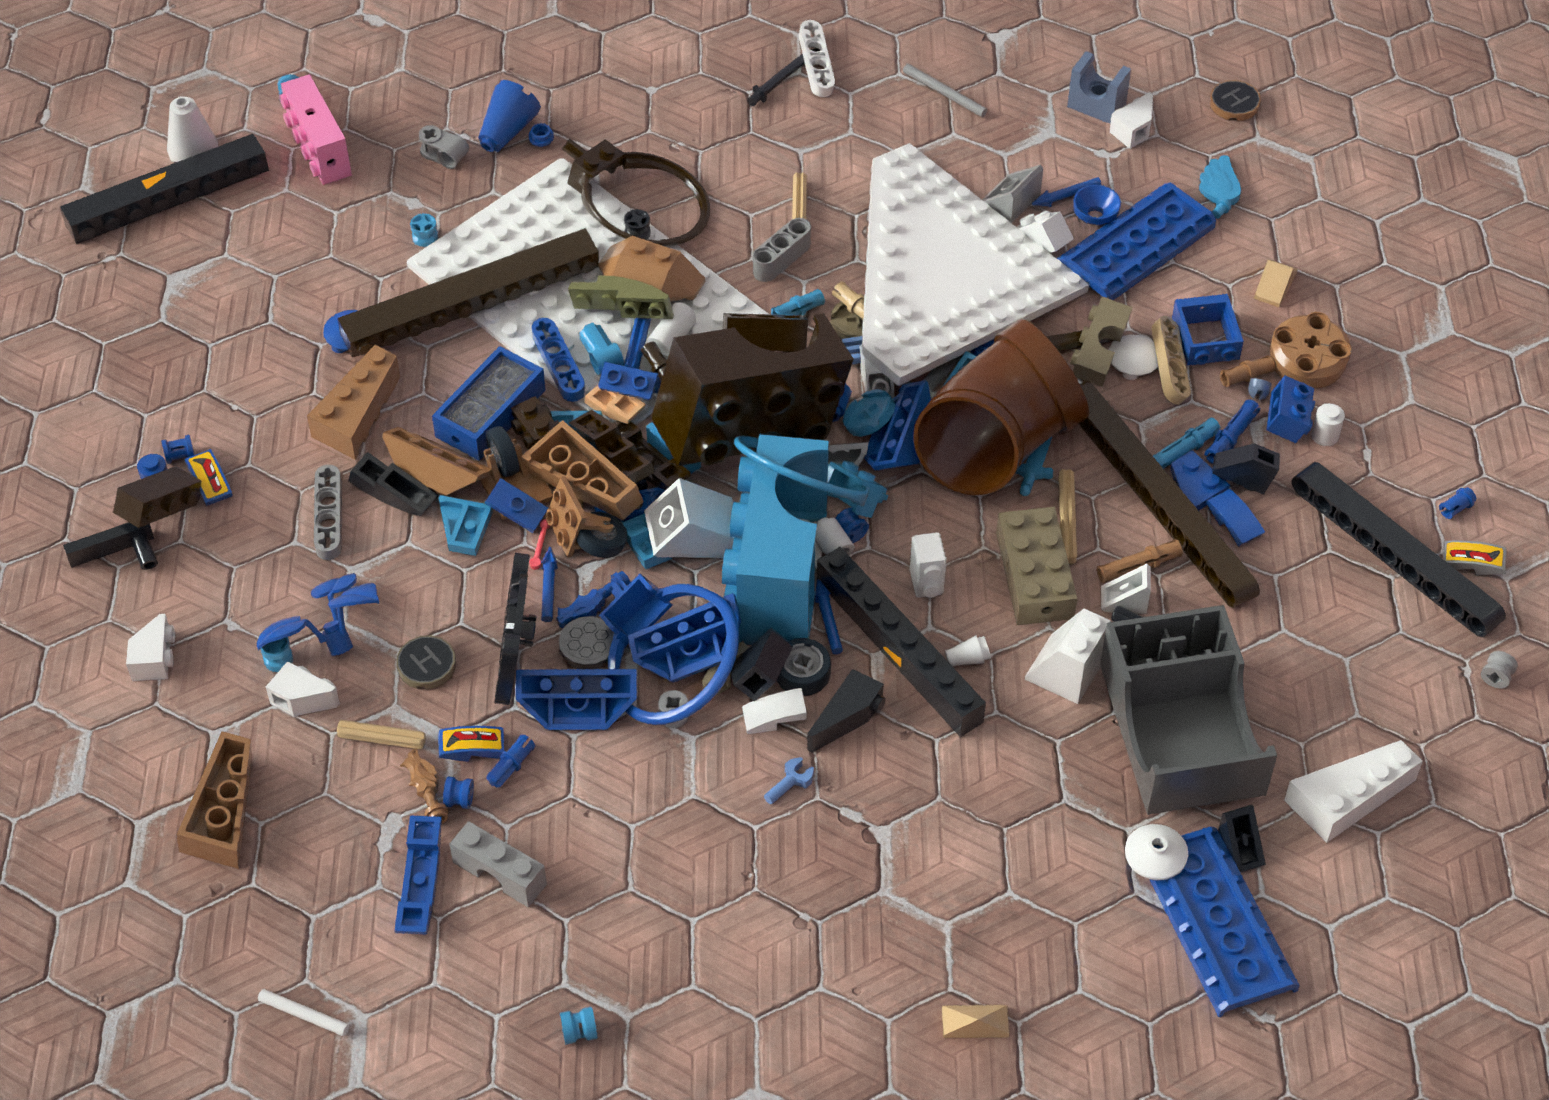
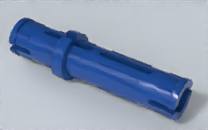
(1227, 438)

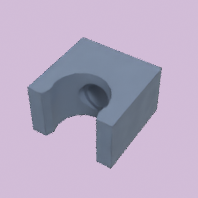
(1094, 94)

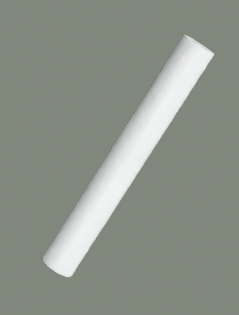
(303, 1012)

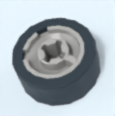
(810, 678)

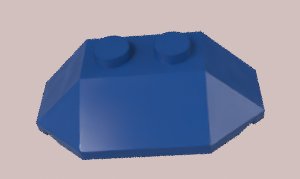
(894, 442)
(684, 642)
(576, 696)

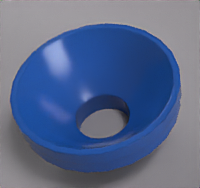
(1096, 199)

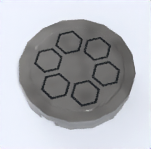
(586, 642)

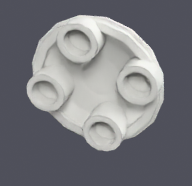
(1134, 356)

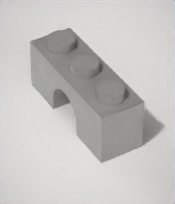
(517, 873)

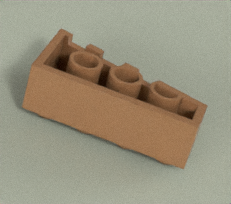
(355, 402)

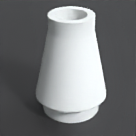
(969, 652)

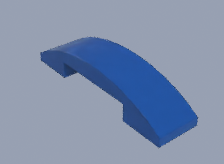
(420, 875)

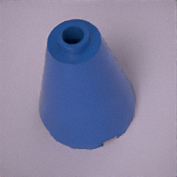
(507, 115)

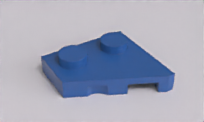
(1196, 479)

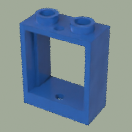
(1215, 308)

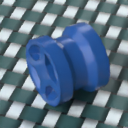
(852, 524)
(458, 792)

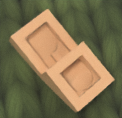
(614, 405)

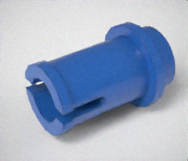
(1462, 499)

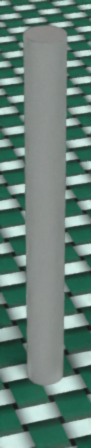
(945, 90)

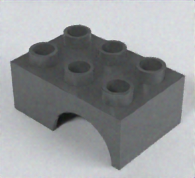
(1184, 709)

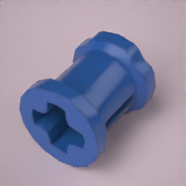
(184, 443)

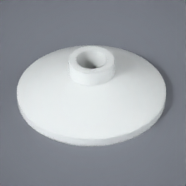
(1154, 862)

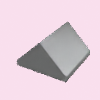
(1016, 192)

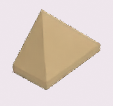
(975, 1021)

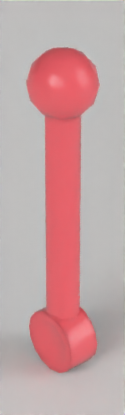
(535, 562)

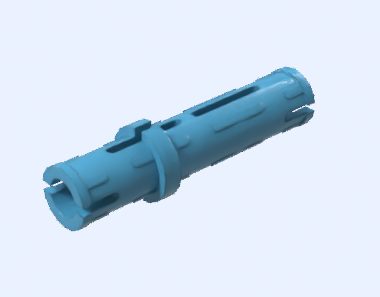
(1193, 439)

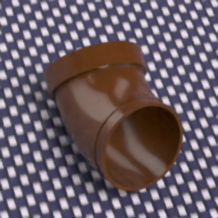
(998, 412)

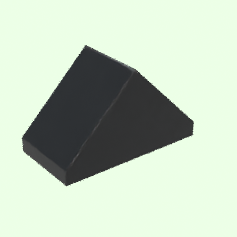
(1242, 837)

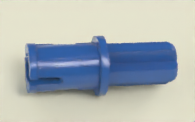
(510, 761)

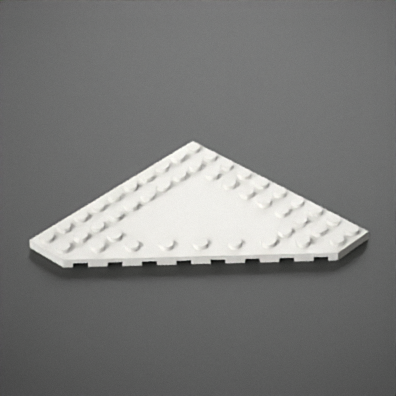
(945, 269)

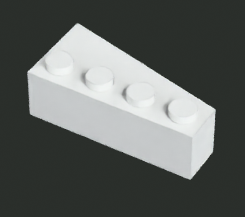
(1351, 789)

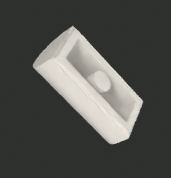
(680, 325)

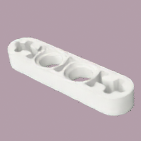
(816, 58)

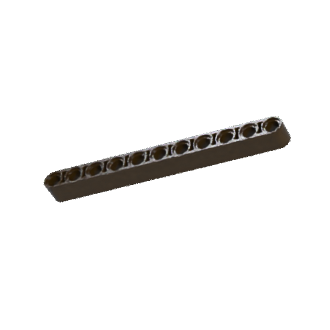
(1167, 501)

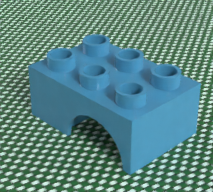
(772, 548)

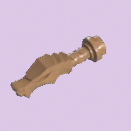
(426, 782)

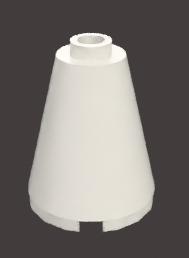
(188, 130)

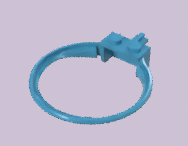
(844, 479)

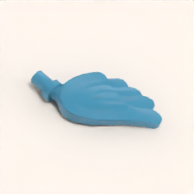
(1220, 185)

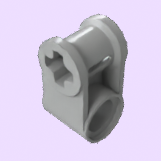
(443, 148)

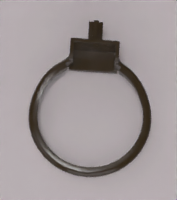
(608, 157)

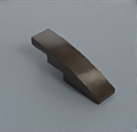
(608, 441)

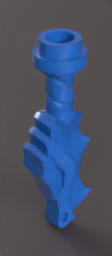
(591, 603)

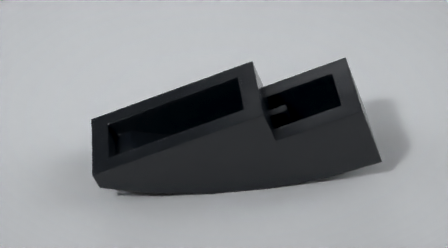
(391, 485)

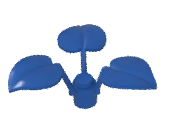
(334, 631)

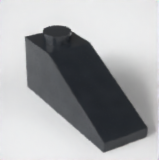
(847, 710)

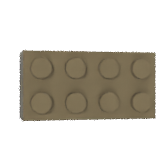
(1036, 566)

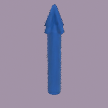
(1047, 198)
(549, 567)
(822, 597)

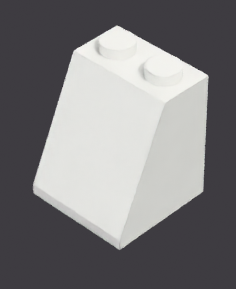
(690, 522)
(1070, 656)

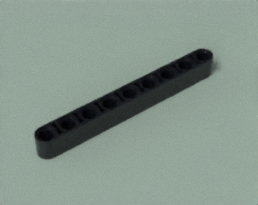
(1399, 549)

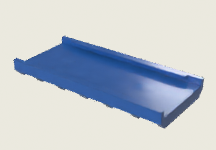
(1139, 241)
(1223, 926)

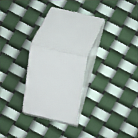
(1128, 591)

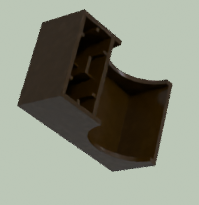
(730, 388)

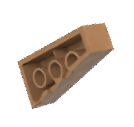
(586, 469)
(218, 808)

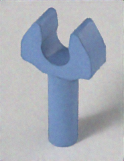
(792, 778)

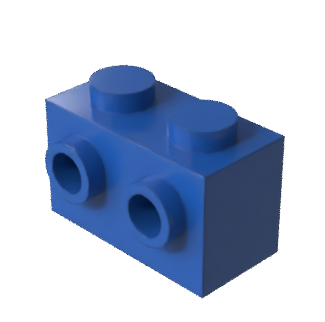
(1290, 409)

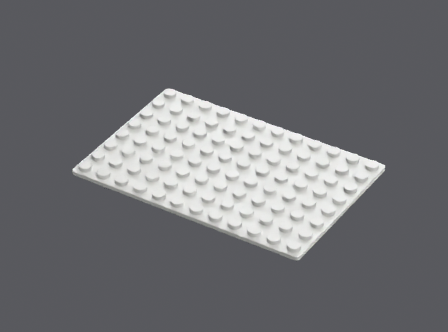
(536, 214)

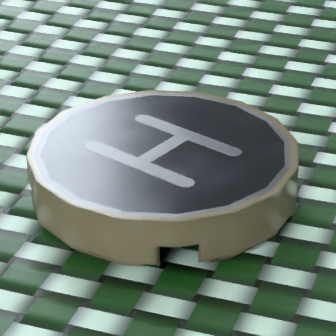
(426, 662)

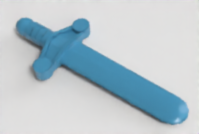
(1033, 468)

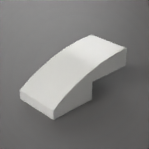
(773, 709)

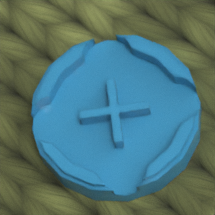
(869, 413)

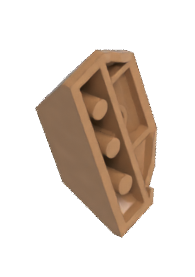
(653, 265)
(432, 463)

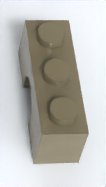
(1108, 322)

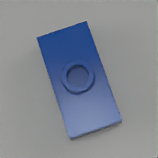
(516, 505)

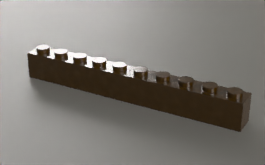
(468, 292)

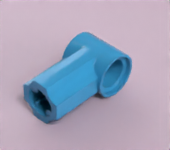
(600, 347)

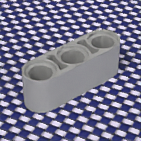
(781, 249)

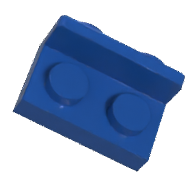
(629, 381)

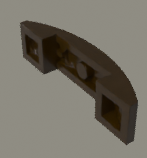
(665, 470)

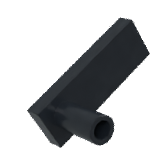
(113, 541)

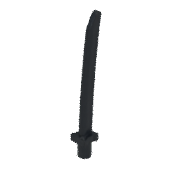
(760, 93)

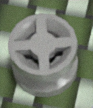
(1499, 669)
(669, 699)

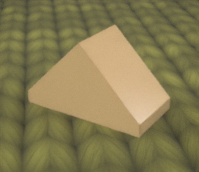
(1275, 282)

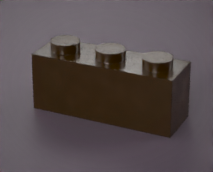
(770, 331)
(157, 496)

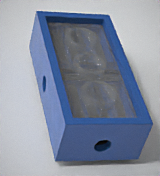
(487, 400)

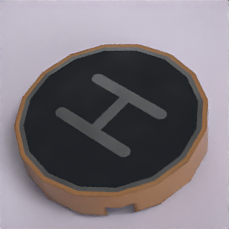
(1235, 100)

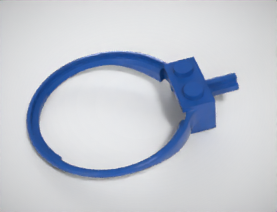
(640, 607)

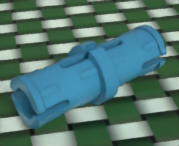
(800, 304)

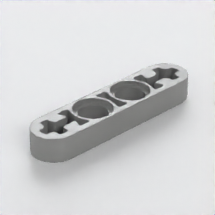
(330, 511)

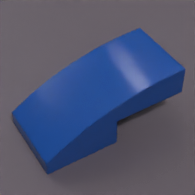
(1236, 516)

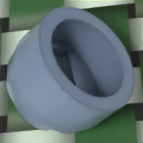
(1260, 387)

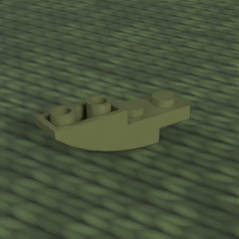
(623, 294)

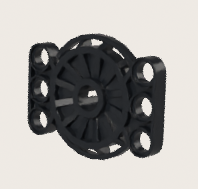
(514, 629)

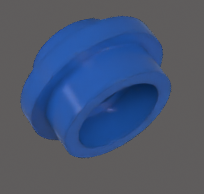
(541, 135)

